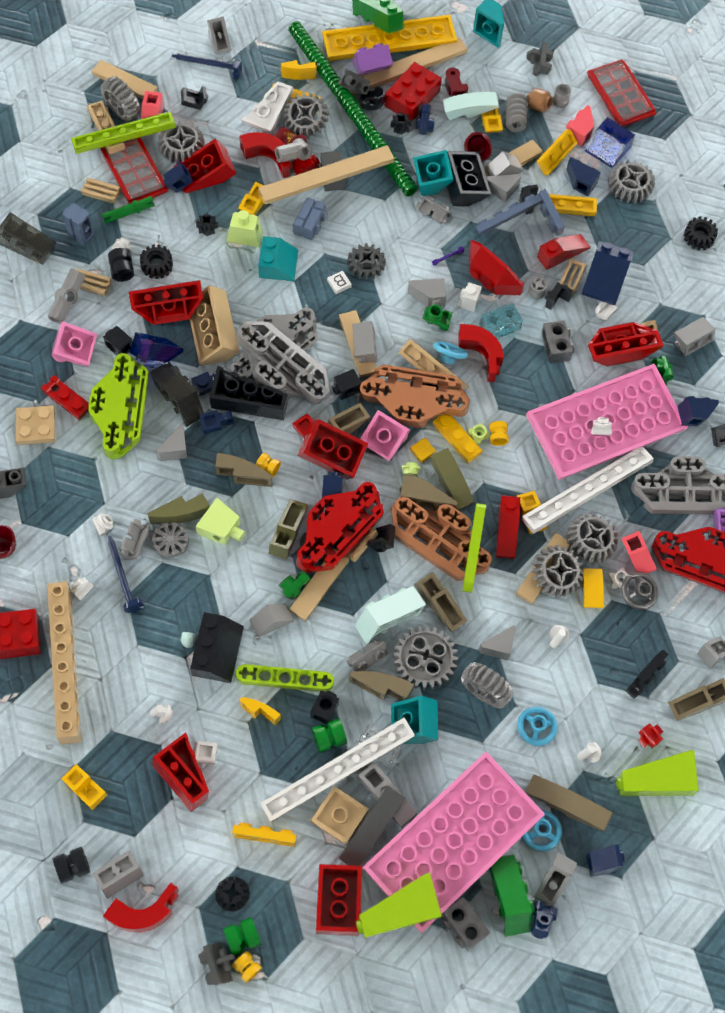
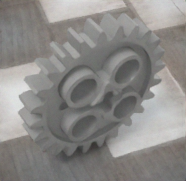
(431, 641)

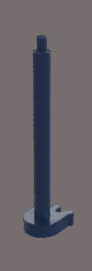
(237, 67)
(131, 605)

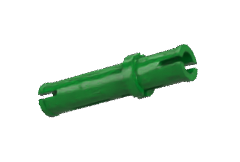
(134, 207)

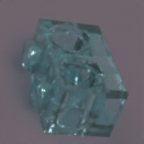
(502, 325)

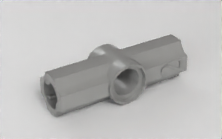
(61, 304)

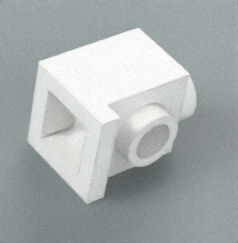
(469, 297)

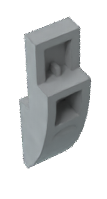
(375, 781)

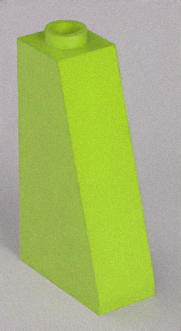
(663, 777)
(404, 908)

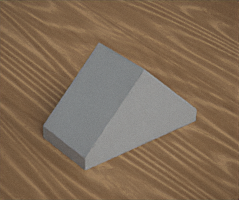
(218, 35)
(504, 165)
(503, 185)
(174, 446)
(271, 618)
(499, 645)
(712, 652)

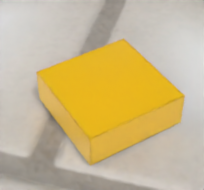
(422, 450)

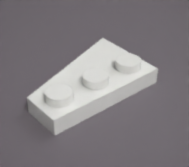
(269, 110)

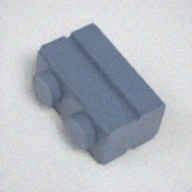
(309, 218)
(78, 223)

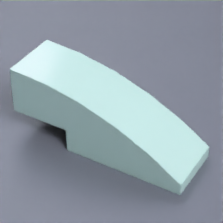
(470, 104)

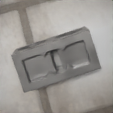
(555, 342)
(469, 921)

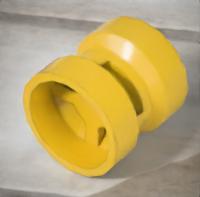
(498, 430)
(268, 464)
(243, 963)

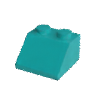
(489, 22)
(433, 172)
(277, 259)
(421, 716)

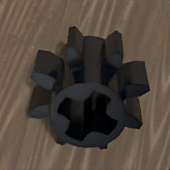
(401, 123)
(207, 224)

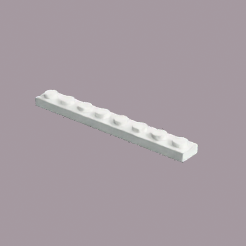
(587, 489)
(337, 769)

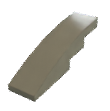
(569, 802)

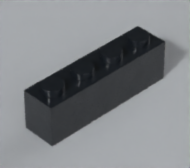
(246, 396)

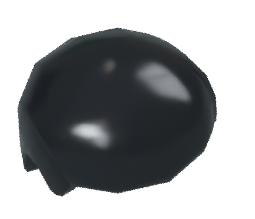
(373, 99)

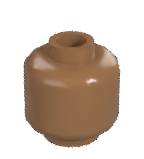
(539, 100)

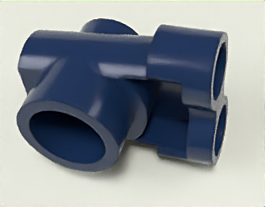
(425, 123)
(543, 919)

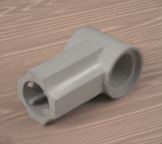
(292, 151)

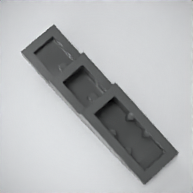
(371, 827)

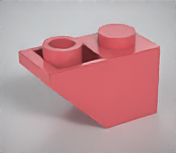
(152, 104)
(582, 125)
(639, 553)

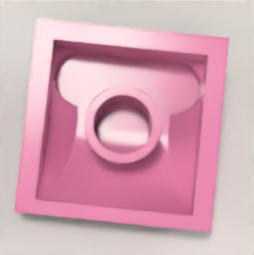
(73, 344)
(385, 435)

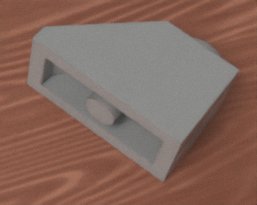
(428, 291)
(556, 879)

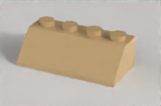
(214, 328)

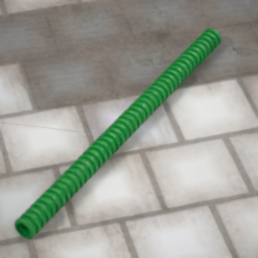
(350, 106)

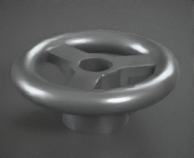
(647, 587)

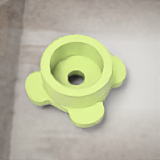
(480, 428)
(410, 468)

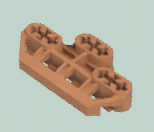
(416, 399)
(437, 532)

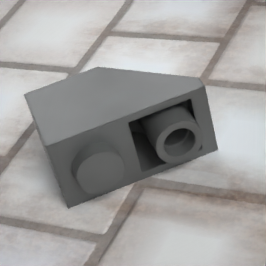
(11, 482)

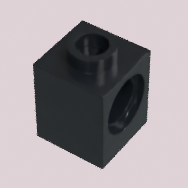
(117, 341)
(346, 384)
(324, 715)

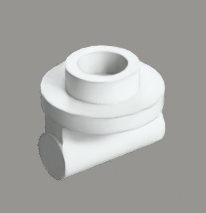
(122, 243)
(604, 310)
(602, 426)
(103, 523)
(80, 587)
(558, 635)
(163, 713)
(591, 752)

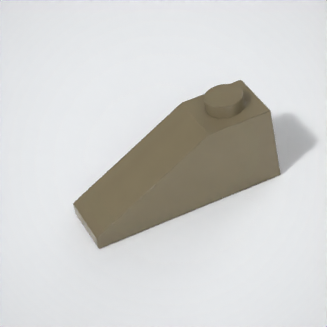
(424, 493)

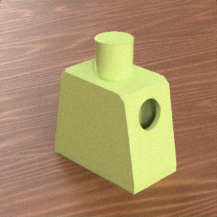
(245, 229)
(220, 524)

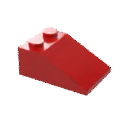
(208, 166)

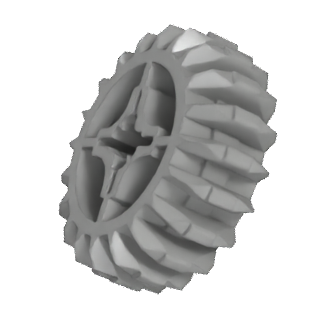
(120, 98)
(314, 105)
(171, 139)
(633, 176)
(592, 548)
(572, 569)
(487, 685)

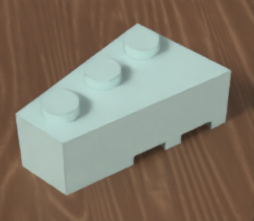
(389, 612)

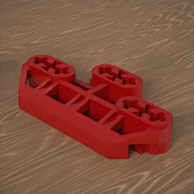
(334, 524)
(695, 551)

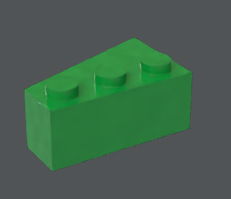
(383, 13)
(511, 895)

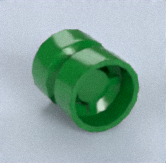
(329, 735)
(242, 936)

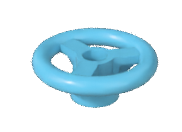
(449, 352)
(525, 715)
(546, 824)

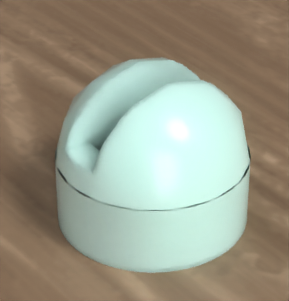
(188, 639)

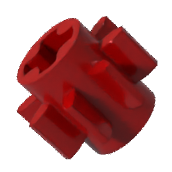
(650, 735)

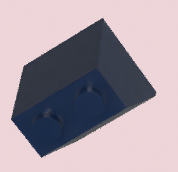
(607, 273)

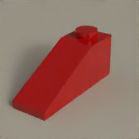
(561, 249)
(507, 526)

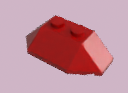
(492, 271)
(167, 302)
(624, 343)

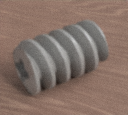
(516, 112)

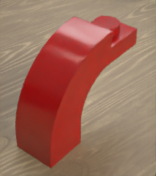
(263, 144)
(484, 342)
(142, 919)

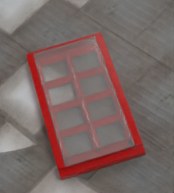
(621, 92)
(135, 171)

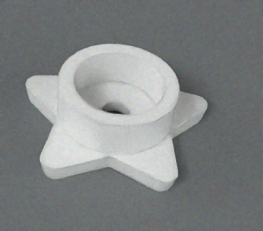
(621, 574)

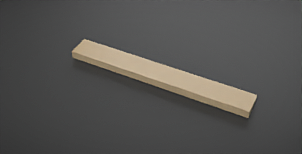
(425, 58)
(326, 175)

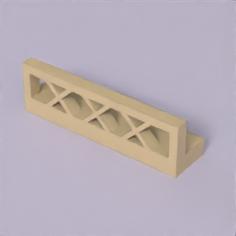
(425, 361)

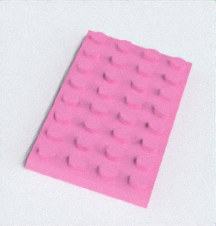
(634, 403)
(457, 834)

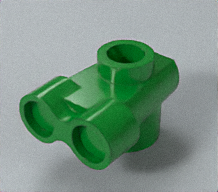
(436, 316)
(664, 368)
(291, 587)

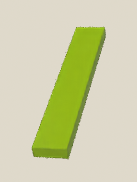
(123, 132)

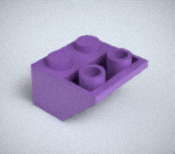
(372, 59)

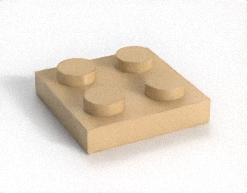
(35, 425)
(339, 815)

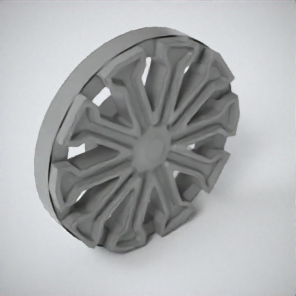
(170, 539)

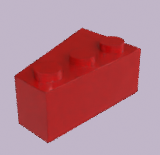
(181, 772)

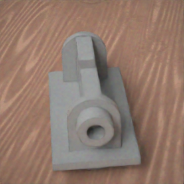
(440, 211)
(132, 547)
(374, 651)

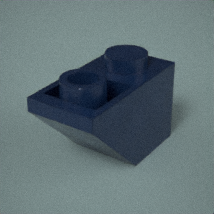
(582, 176)
(696, 410)
(605, 860)

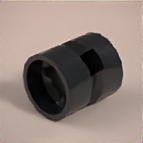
(121, 264)
(64, 868)

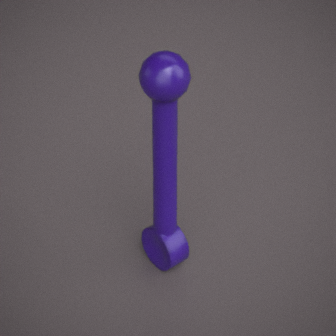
(460, 250)

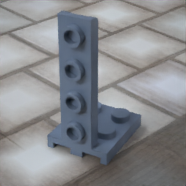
(547, 209)

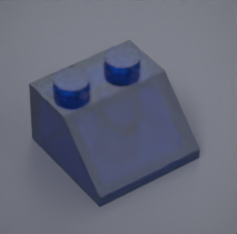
(610, 142)
(154, 349)

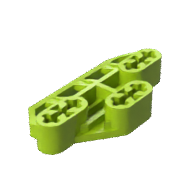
(115, 405)

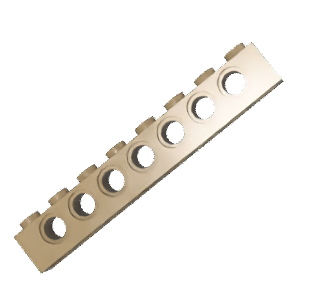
(63, 663)

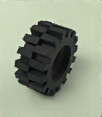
(696, 240)
(156, 270)

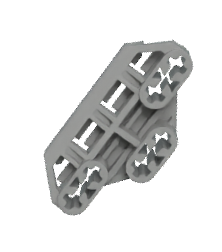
(283, 323)
(280, 364)
(681, 478)

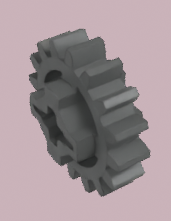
(366, 261)

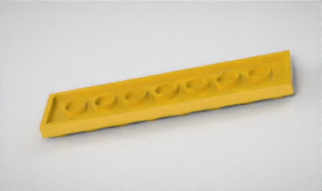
(416, 35)

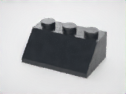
(469, 179)
(216, 648)

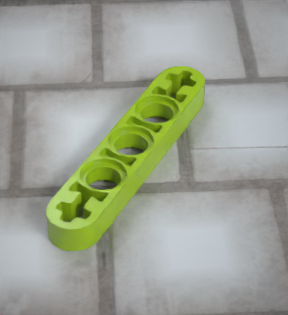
(474, 546)
(276, 672)

